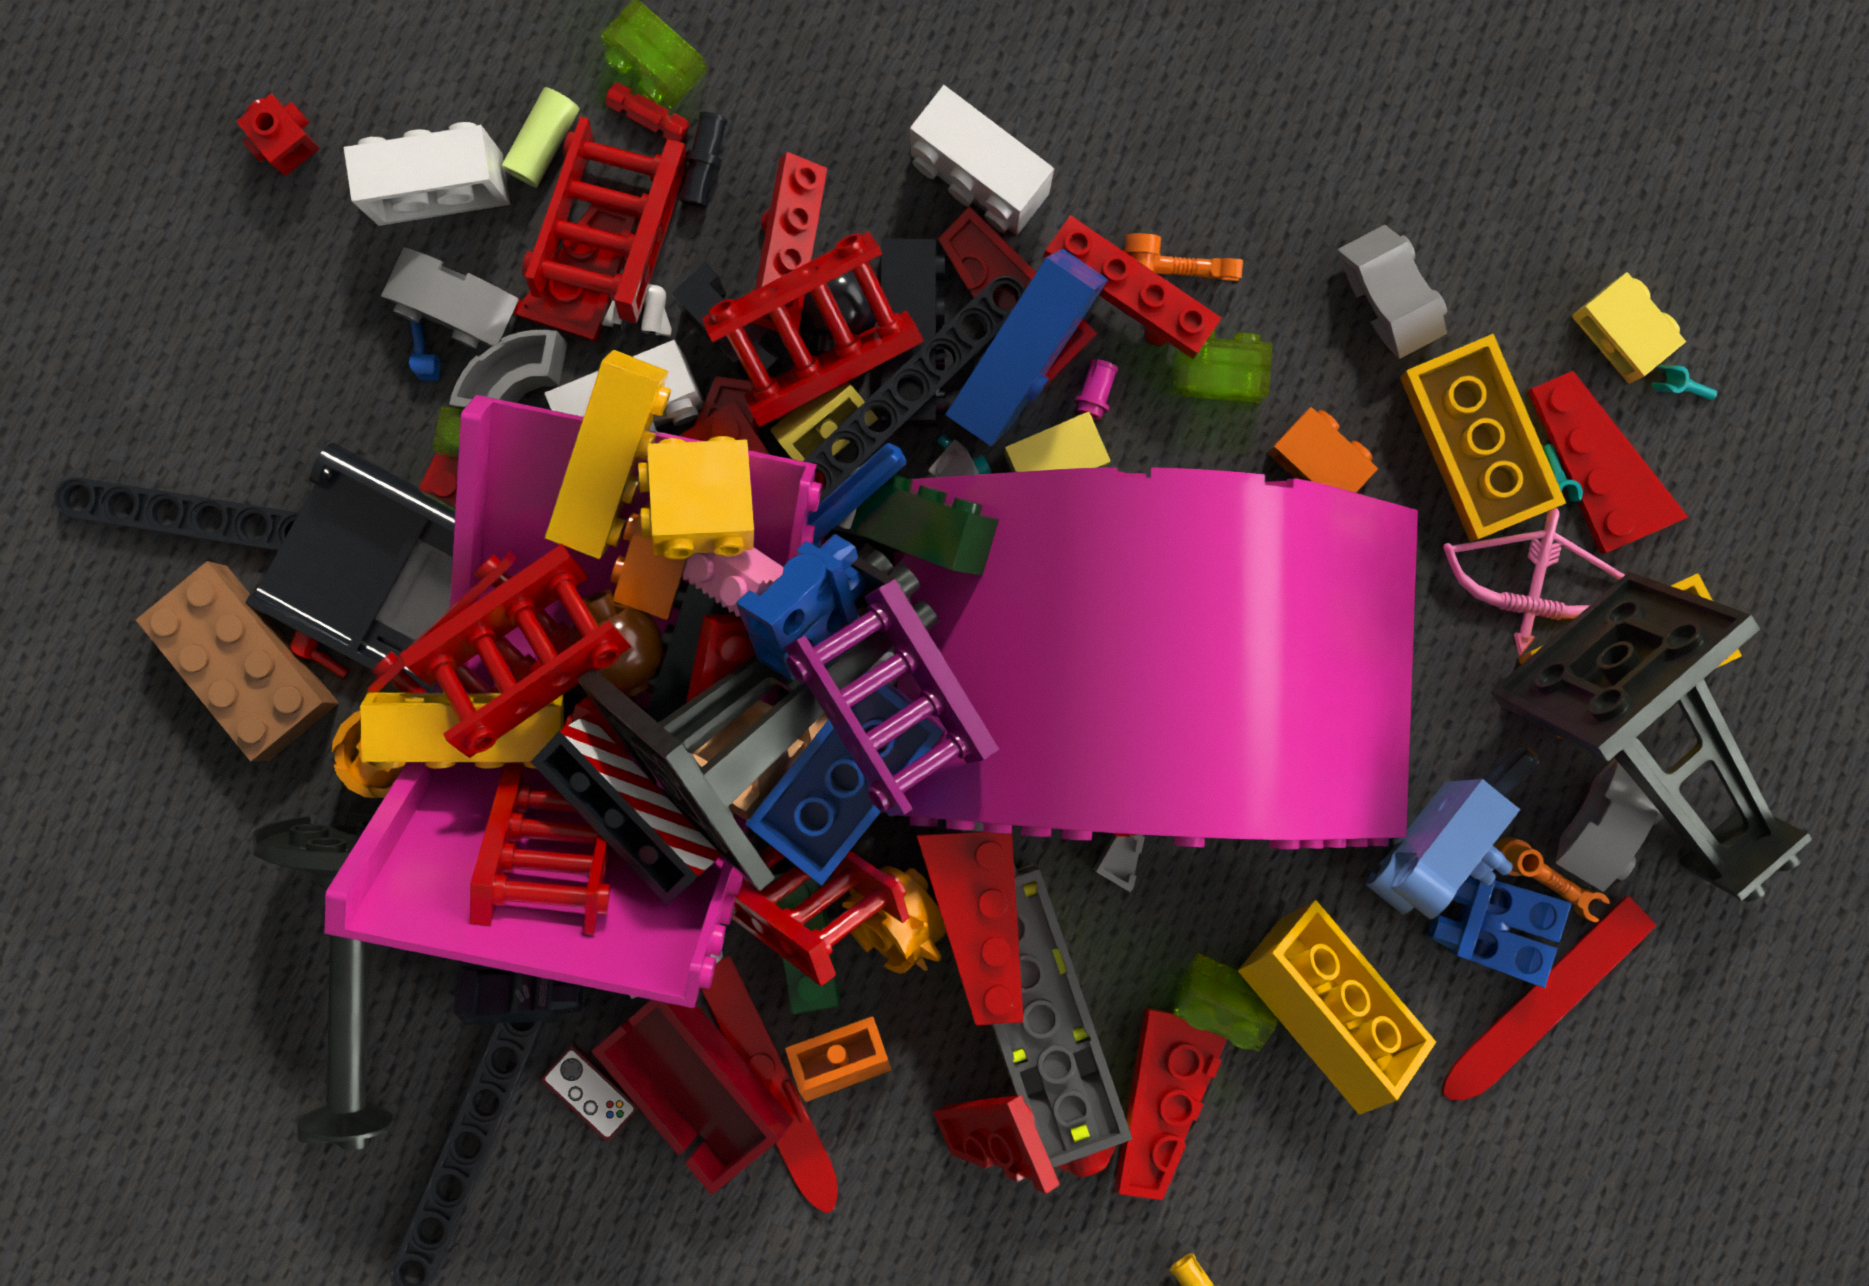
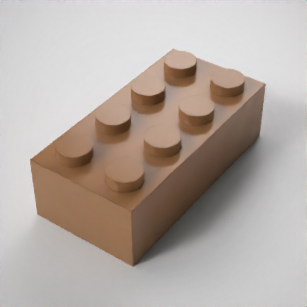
(237, 662)

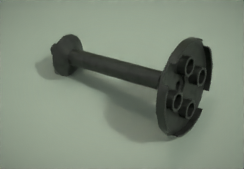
(346, 1116)

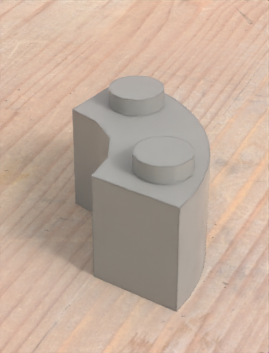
(456, 301)
(1405, 305)
(512, 368)
(1607, 829)

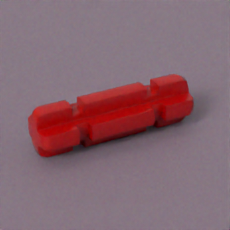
(647, 112)

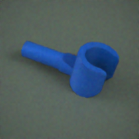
(422, 364)

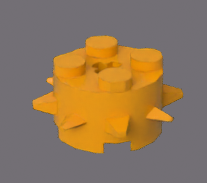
(907, 941)

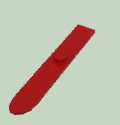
(1544, 1007)
(750, 1039)

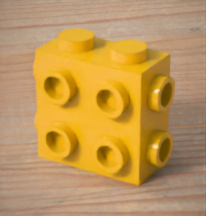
(697, 497)

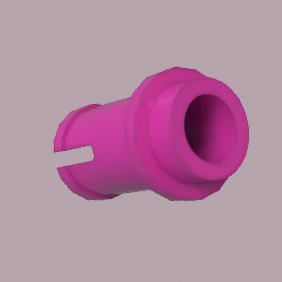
(1096, 389)

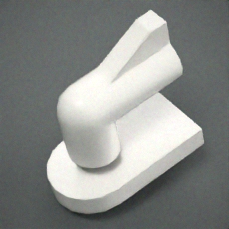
(654, 313)

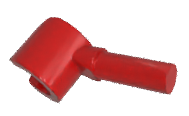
(307, 648)

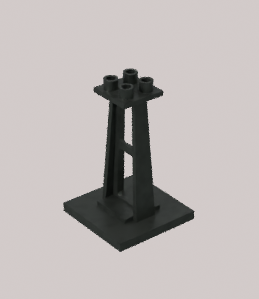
(1617, 675)
(707, 791)

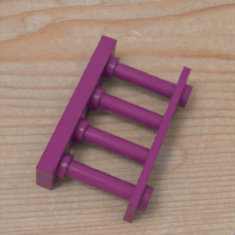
(939, 696)

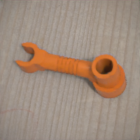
(1146, 250)
(1531, 864)

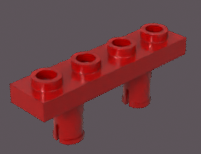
(790, 226)
(1139, 291)

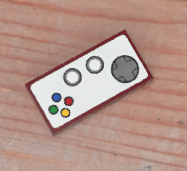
(590, 1092)

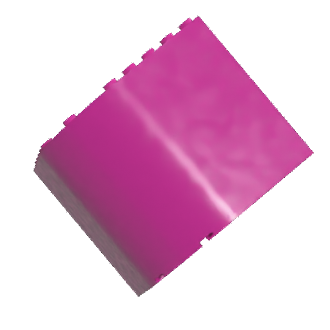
(1178, 658)
(419, 852)

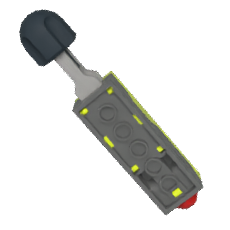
(1056, 1051)

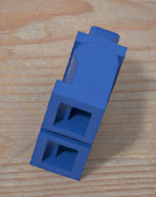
(807, 600)
(1485, 927)

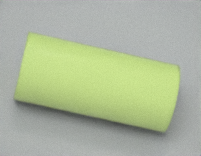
(540, 137)

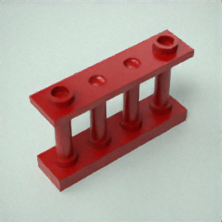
(639, 249)
(851, 353)
(489, 573)
(490, 619)
(500, 856)
(785, 928)

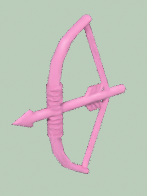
(1542, 555)

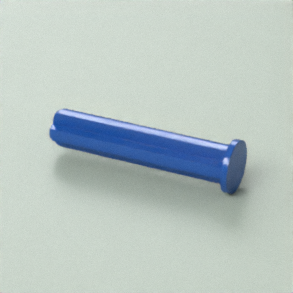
(855, 490)

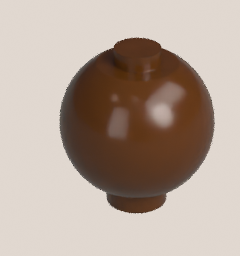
(643, 633)

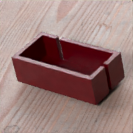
(693, 1085)

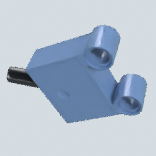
(1453, 839)

